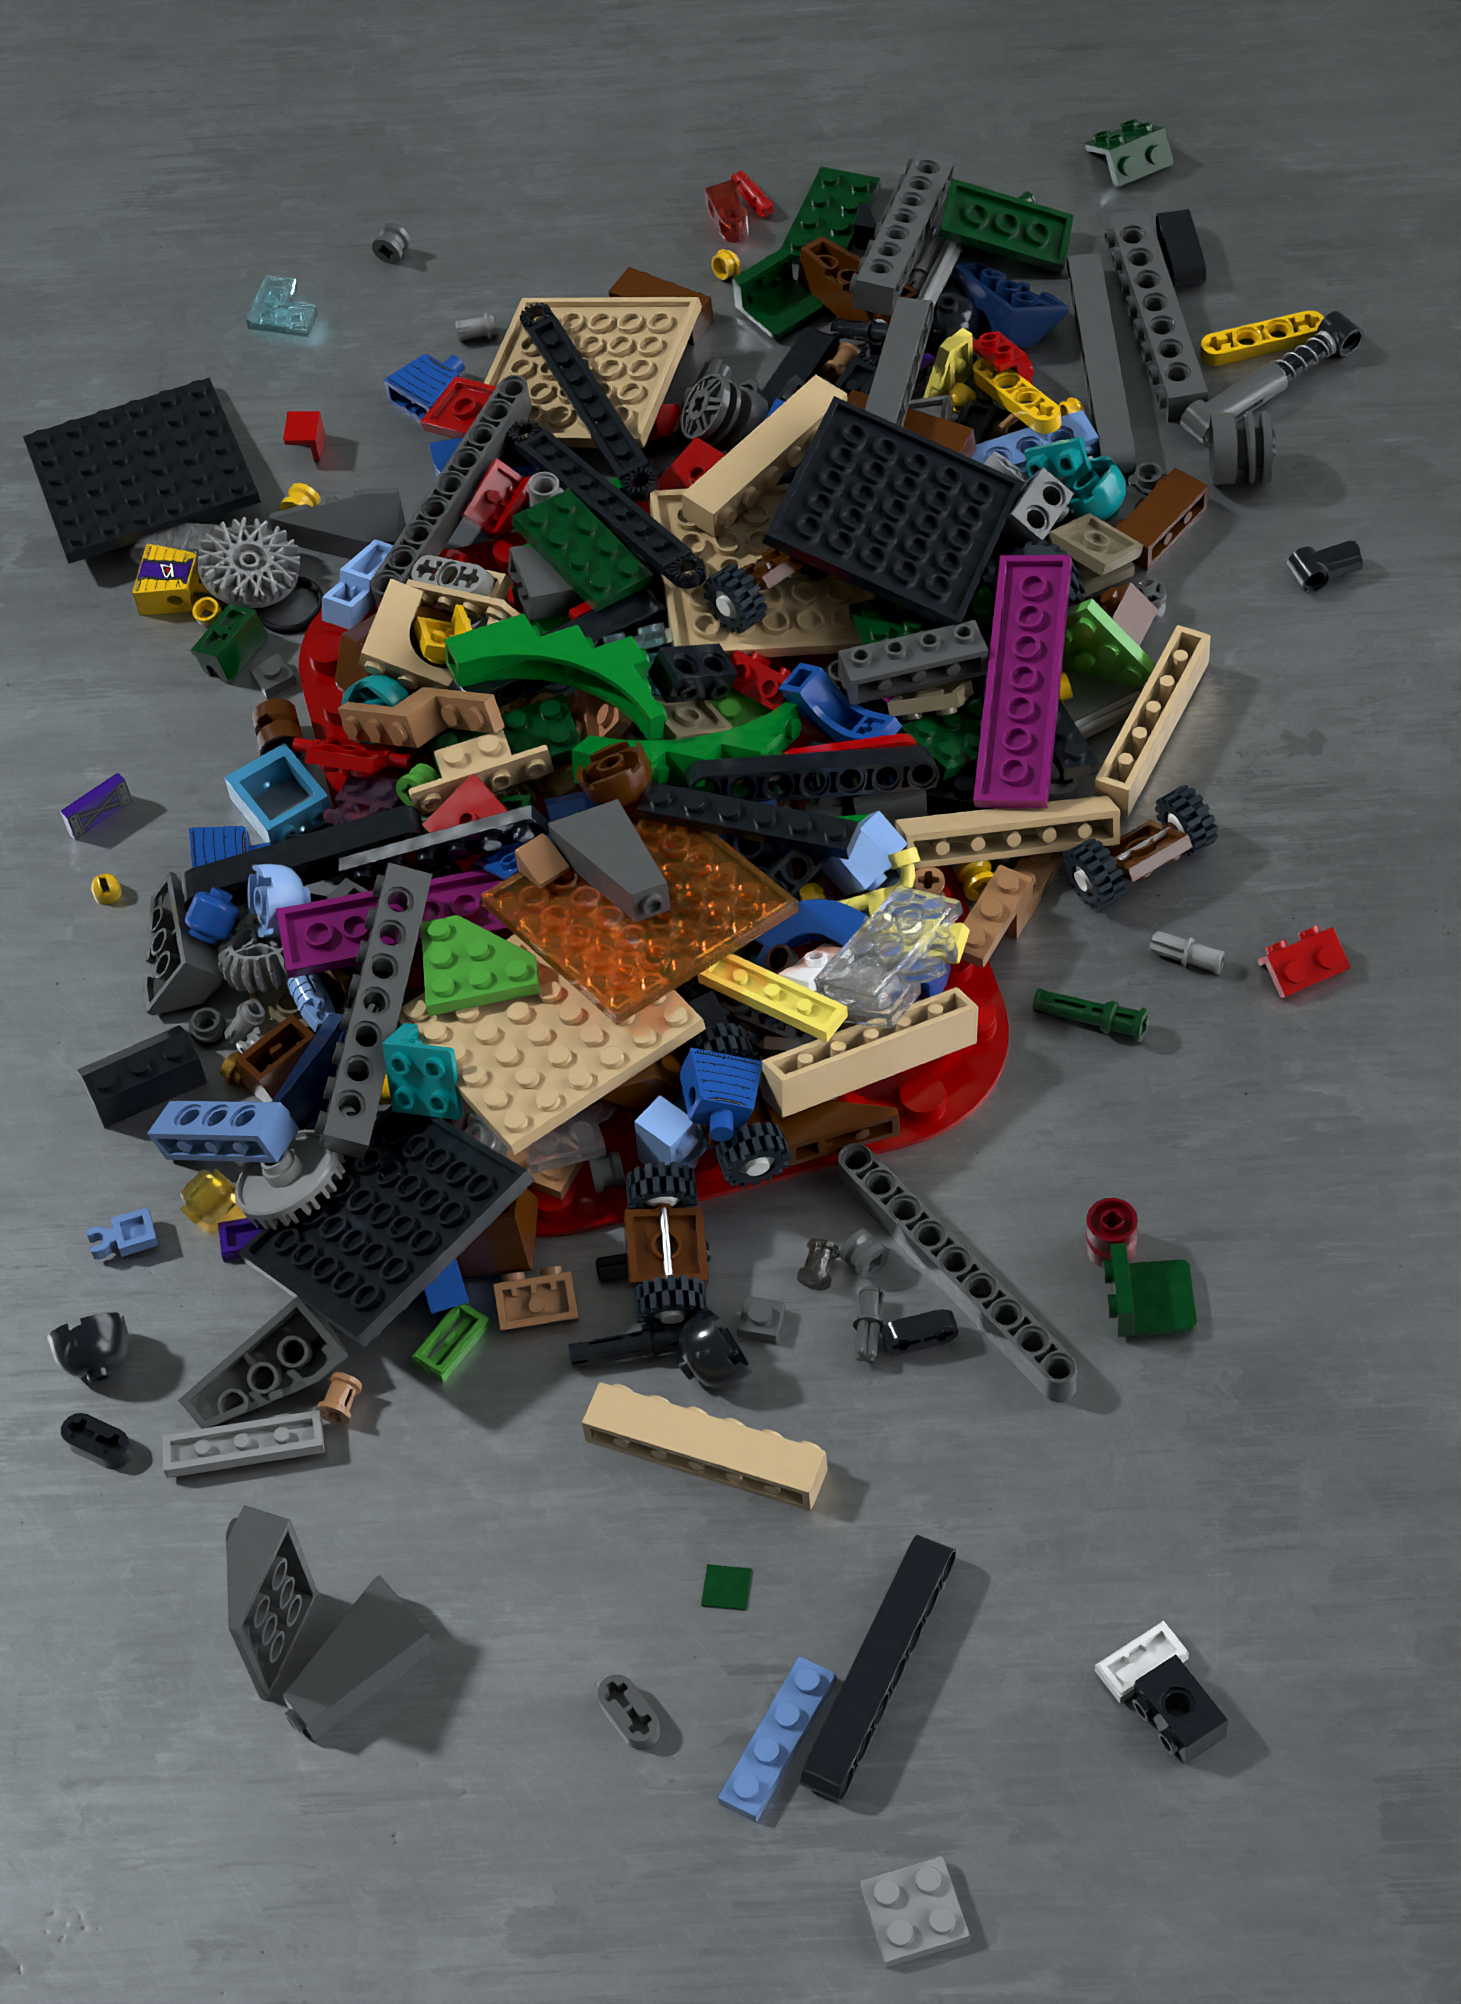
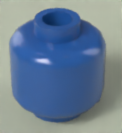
(211, 915)

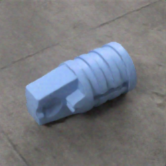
(311, 999)

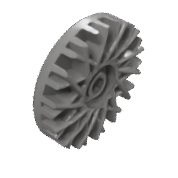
(248, 564)
(280, 1188)

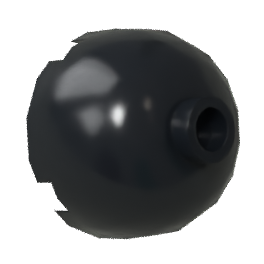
(950, 315)
(91, 1347)
(711, 1352)

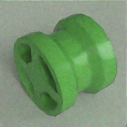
(417, 776)

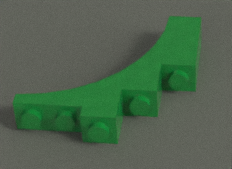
(565, 657)
(671, 757)

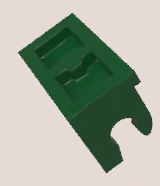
(230, 642)

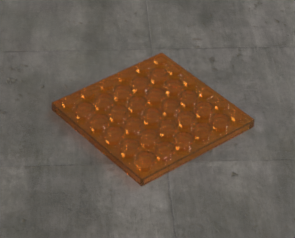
(624, 964)

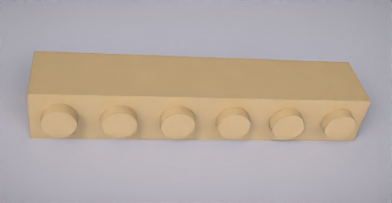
(759, 459)
(1153, 718)
(1010, 831)
(868, 1053)
(705, 1445)

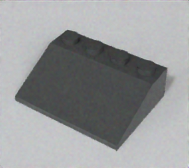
(266, 1592)

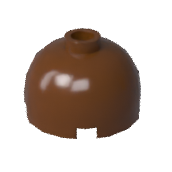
(616, 774)

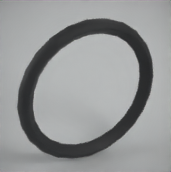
(295, 627)

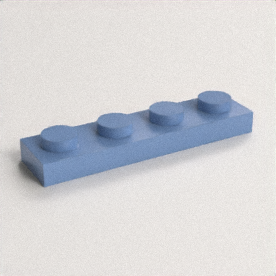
(777, 1739)

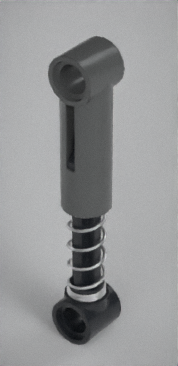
(1333, 336)

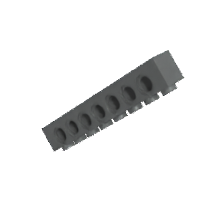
(902, 232)
(1156, 312)
(352, 1133)

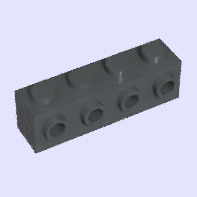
(912, 662)

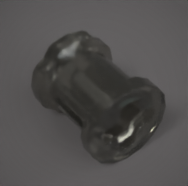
(818, 1264)

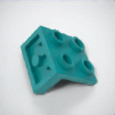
(421, 1075)

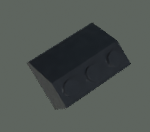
(143, 1075)

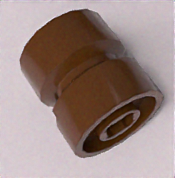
(275, 724)

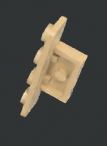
(474, 604)
(489, 760)

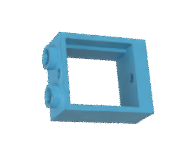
(267, 773)

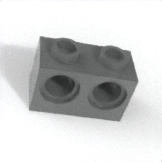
(1036, 509)

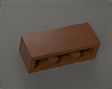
(642, 284)
(1165, 515)

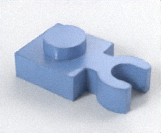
(129, 1234)

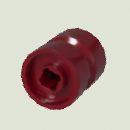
(1110, 1223)

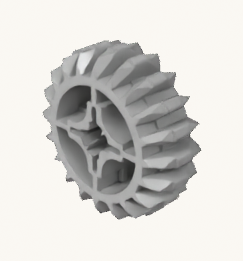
(252, 961)

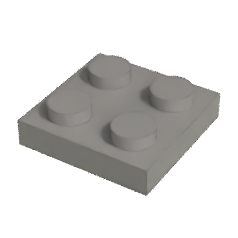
(914, 1911)

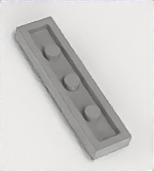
(242, 1443)

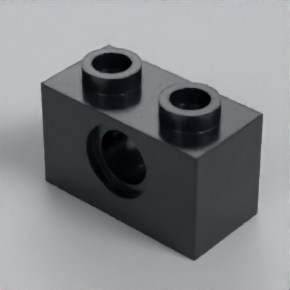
(1171, 1686)

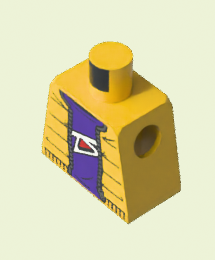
(167, 581)

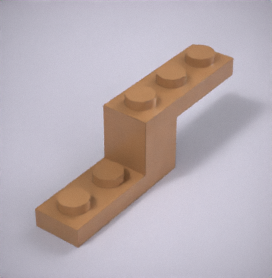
(421, 717)
(1008, 904)

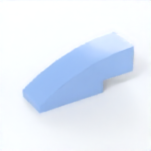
(353, 597)

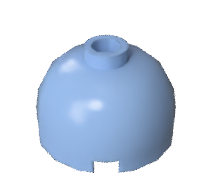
(273, 889)

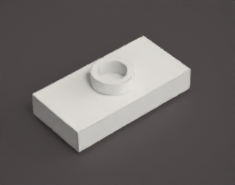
(810, 966)
(1139, 1658)

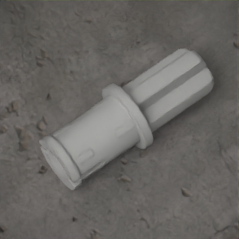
(1187, 952)

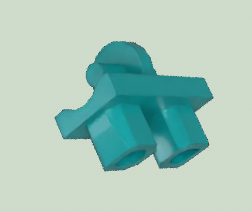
(1059, 458)

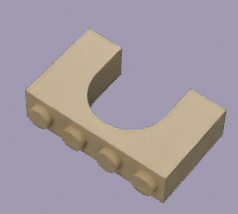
(389, 645)

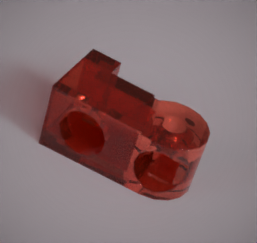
(726, 211)

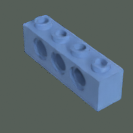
(1014, 444)
(223, 1131)

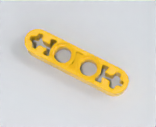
(1294, 325)
(1013, 397)

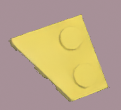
(952, 364)

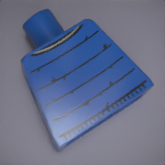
(421, 383)
(217, 843)
(719, 1090)

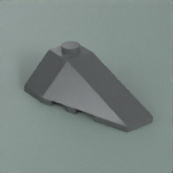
(345, 524)
(182, 965)
(277, 1360)

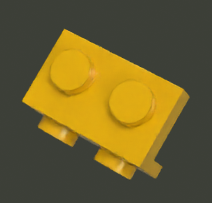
(432, 633)

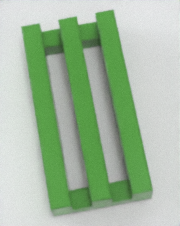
(463, 1347)

